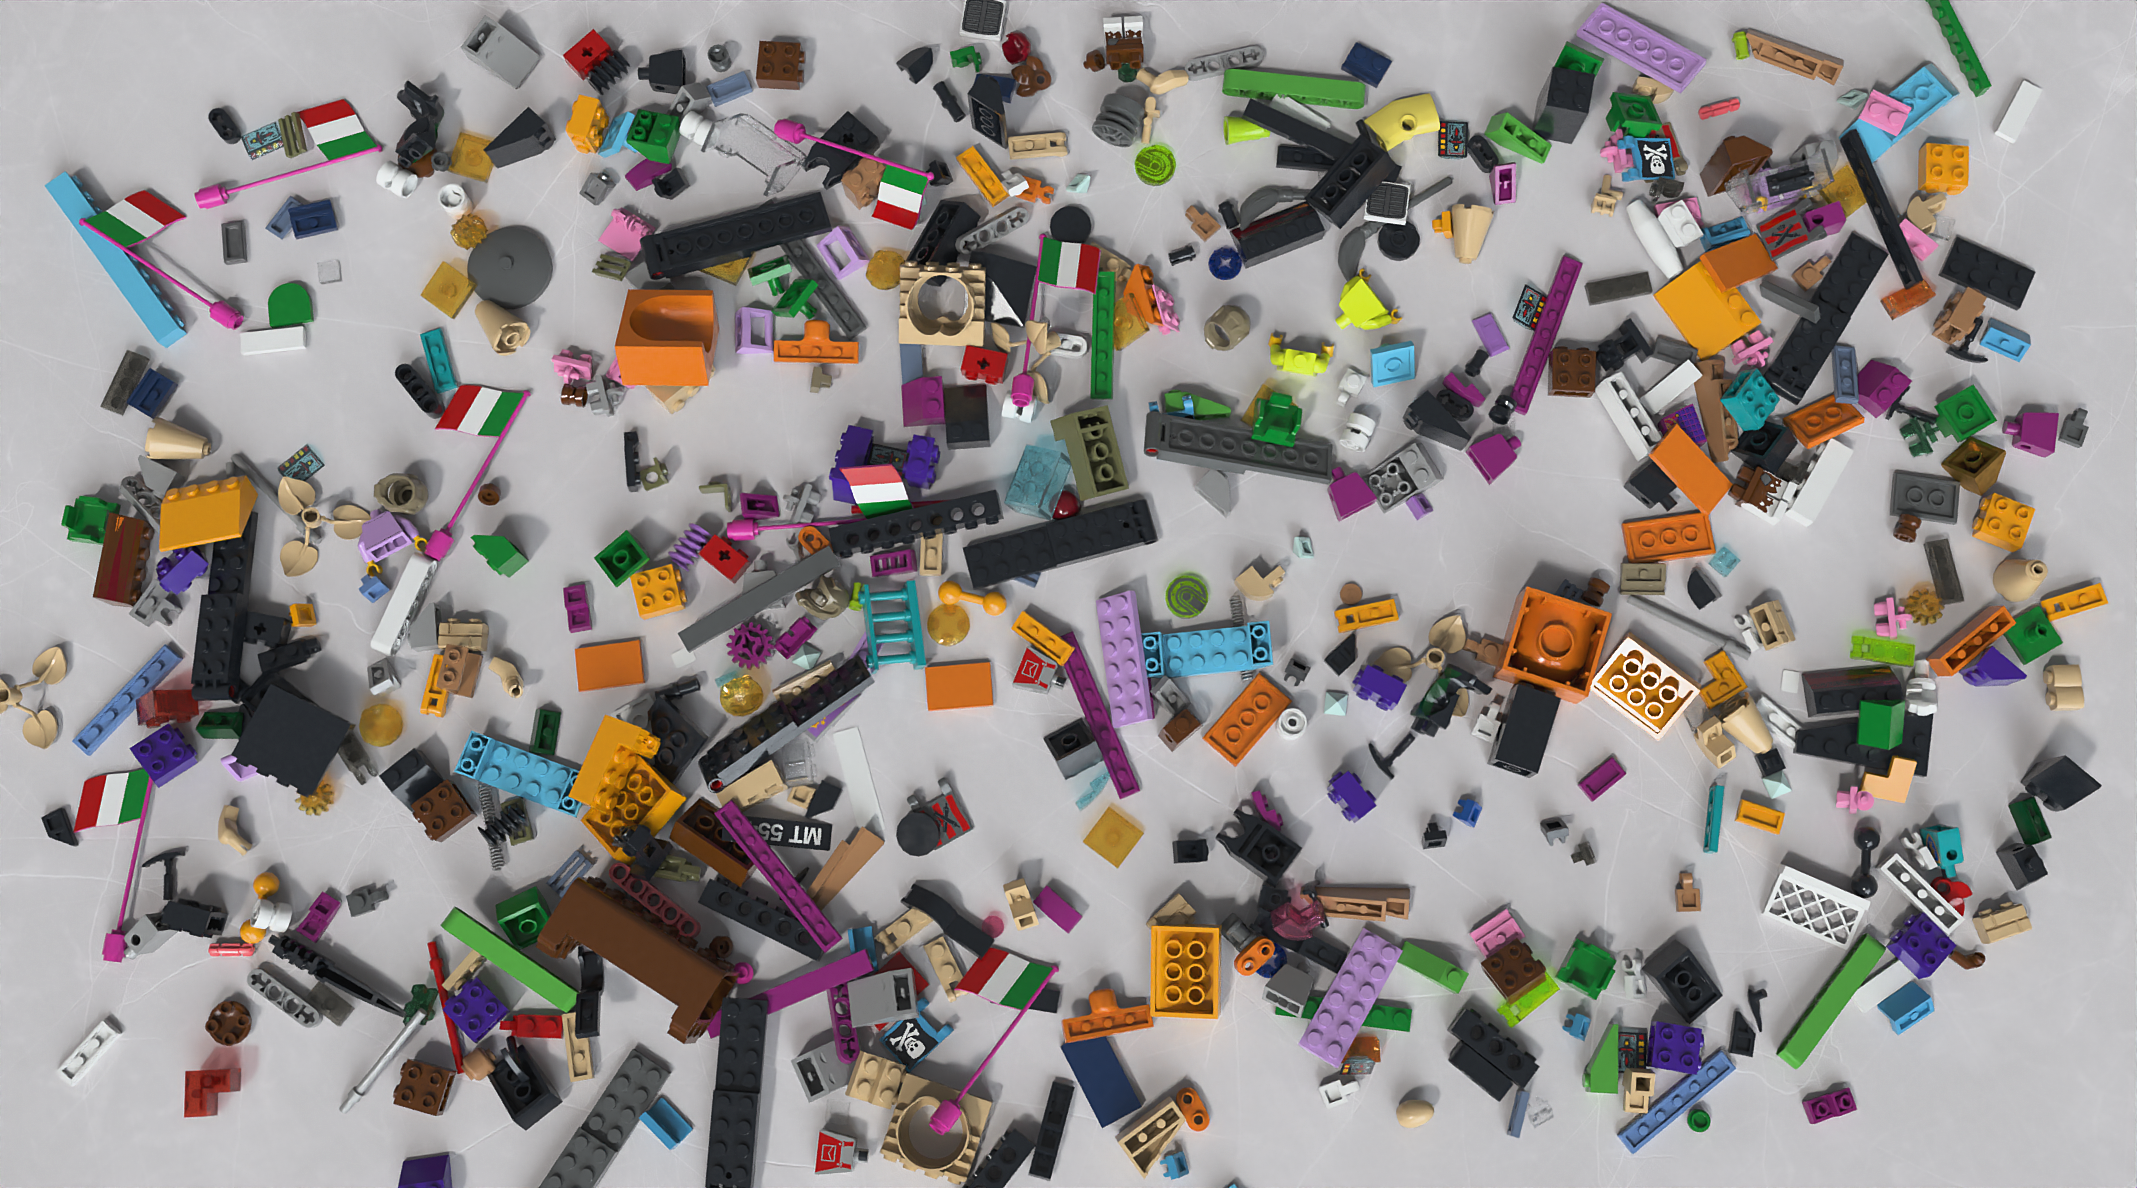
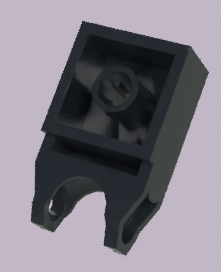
(843, 132)
(1256, 841)

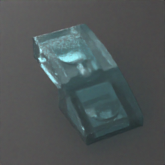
(1097, 786)

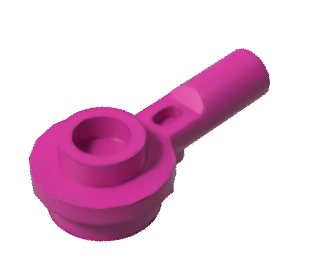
(746, 972)

